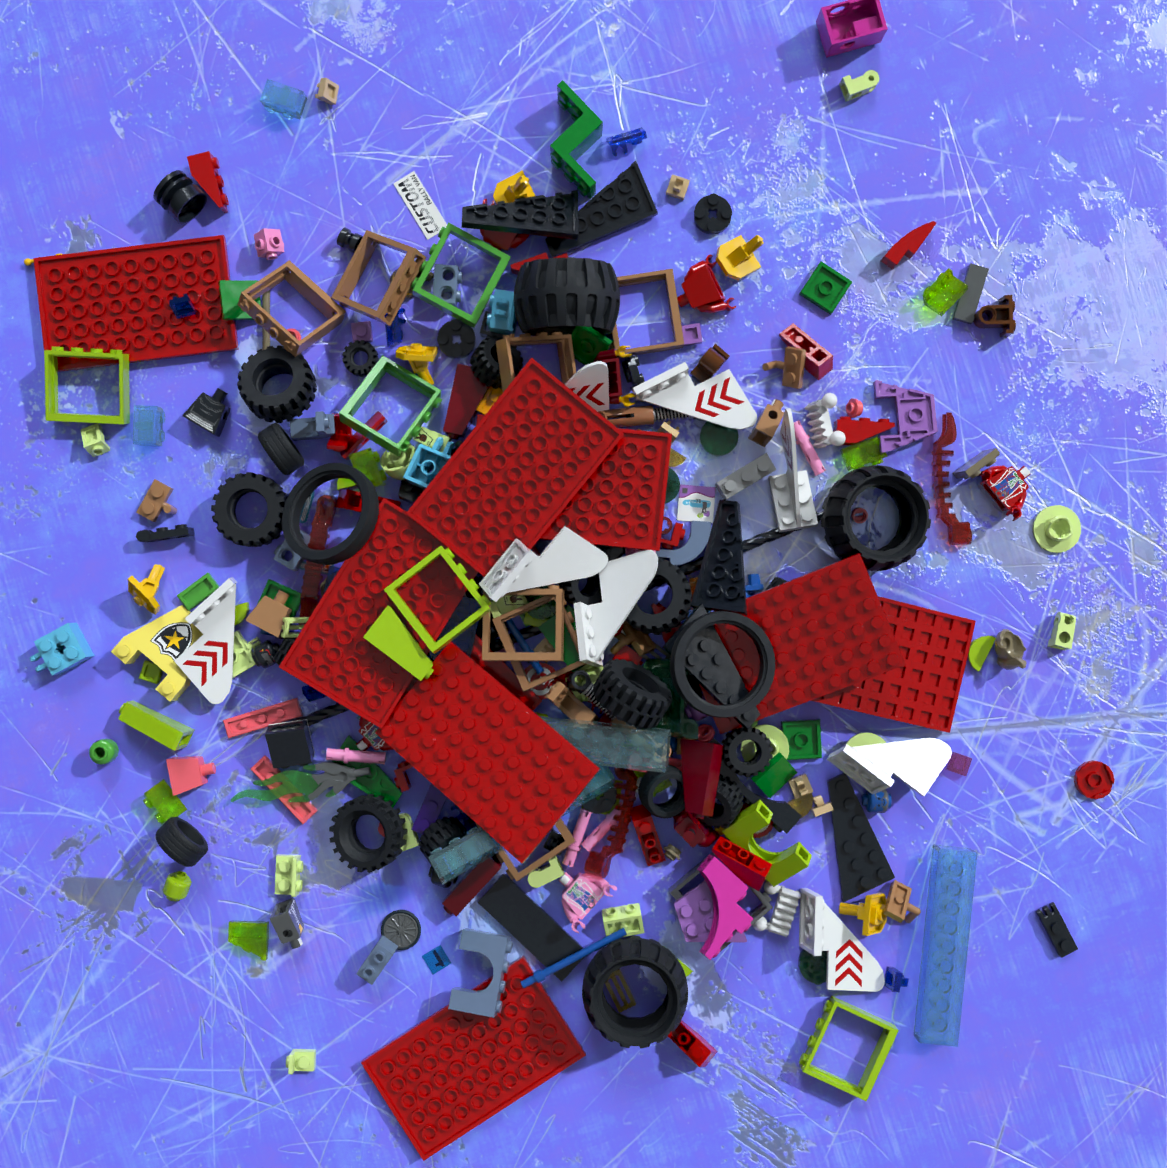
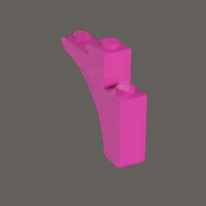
(727, 914)

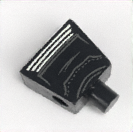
(209, 412)

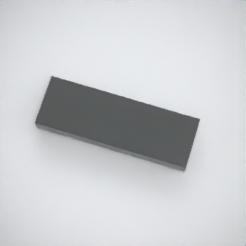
(968, 302)

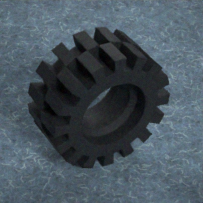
(349, 354)

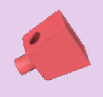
(188, 773)

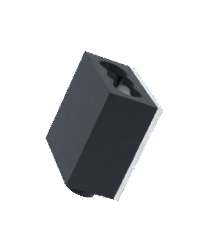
(290, 744)

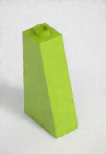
(398, 643)
(156, 725)

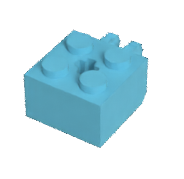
(503, 316)
(426, 460)
(51, 649)

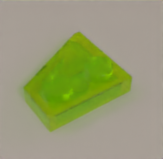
(250, 936)

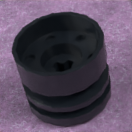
(180, 196)

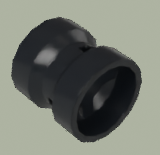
(349, 239)

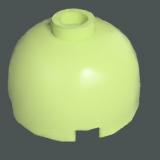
(395, 465)

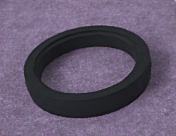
(298, 497)
(766, 671)

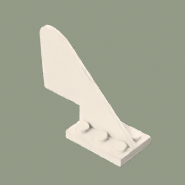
(563, 560)
(621, 588)
(911, 761)

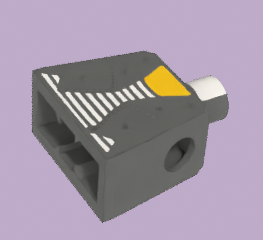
(288, 922)

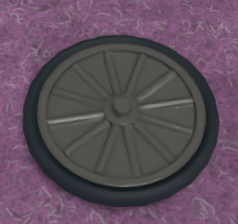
(401, 928)

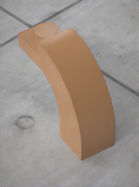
(569, 704)

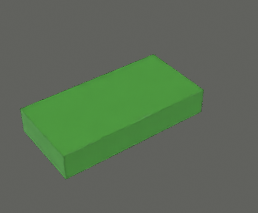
(198, 591)

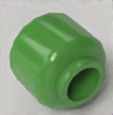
(103, 751)

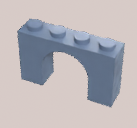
(496, 949)

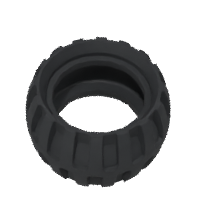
(566, 294)
(912, 516)
(635, 1030)

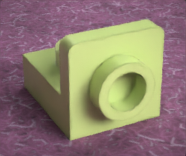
(94, 440)
(301, 1060)

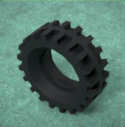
(348, 843)

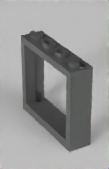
(756, 914)

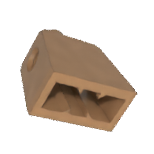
(767, 423)
(270, 614)

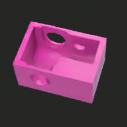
(853, 27)

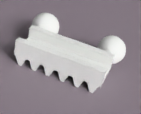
(821, 422)
(783, 910)

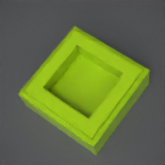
(150, 672)

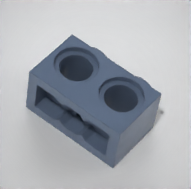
(442, 286)
(296, 560)
(377, 960)

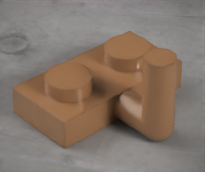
(792, 367)
(155, 501)
(639, 640)
(898, 903)

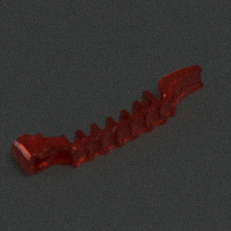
(958, 532)
(311, 585)
(599, 863)

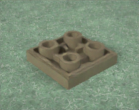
(973, 466)

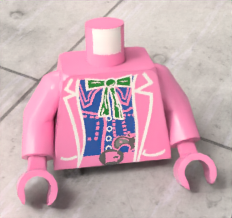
(582, 895)

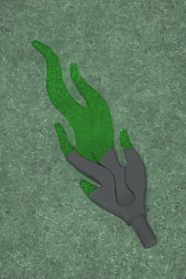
(301, 782)

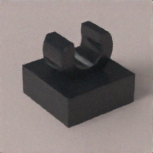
(553, 840)

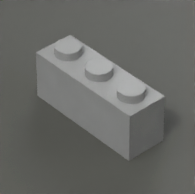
(745, 476)

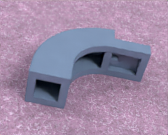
(313, 428)
(694, 546)

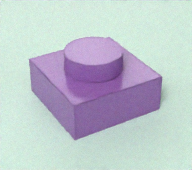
(362, 331)
(692, 334)

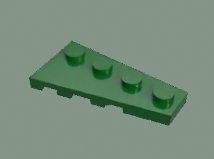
(376, 783)

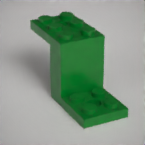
(576, 140)

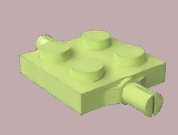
(242, 654)

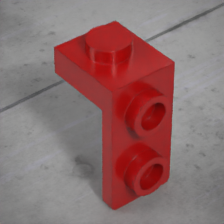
(342, 436)
(677, 534)
(401, 779)

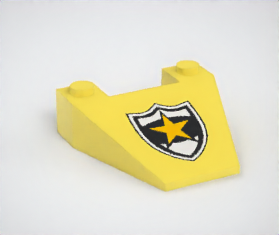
(162, 643)

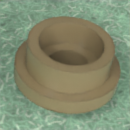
(672, 852)

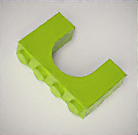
(784, 863)

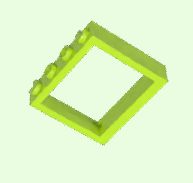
(51, 386)
(414, 621)
(876, 1060)

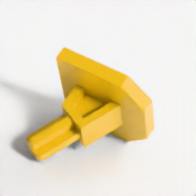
(513, 188)
(737, 257)
(419, 358)
(146, 590)
(870, 912)

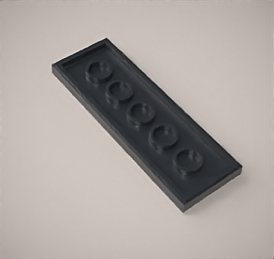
(530, 924)

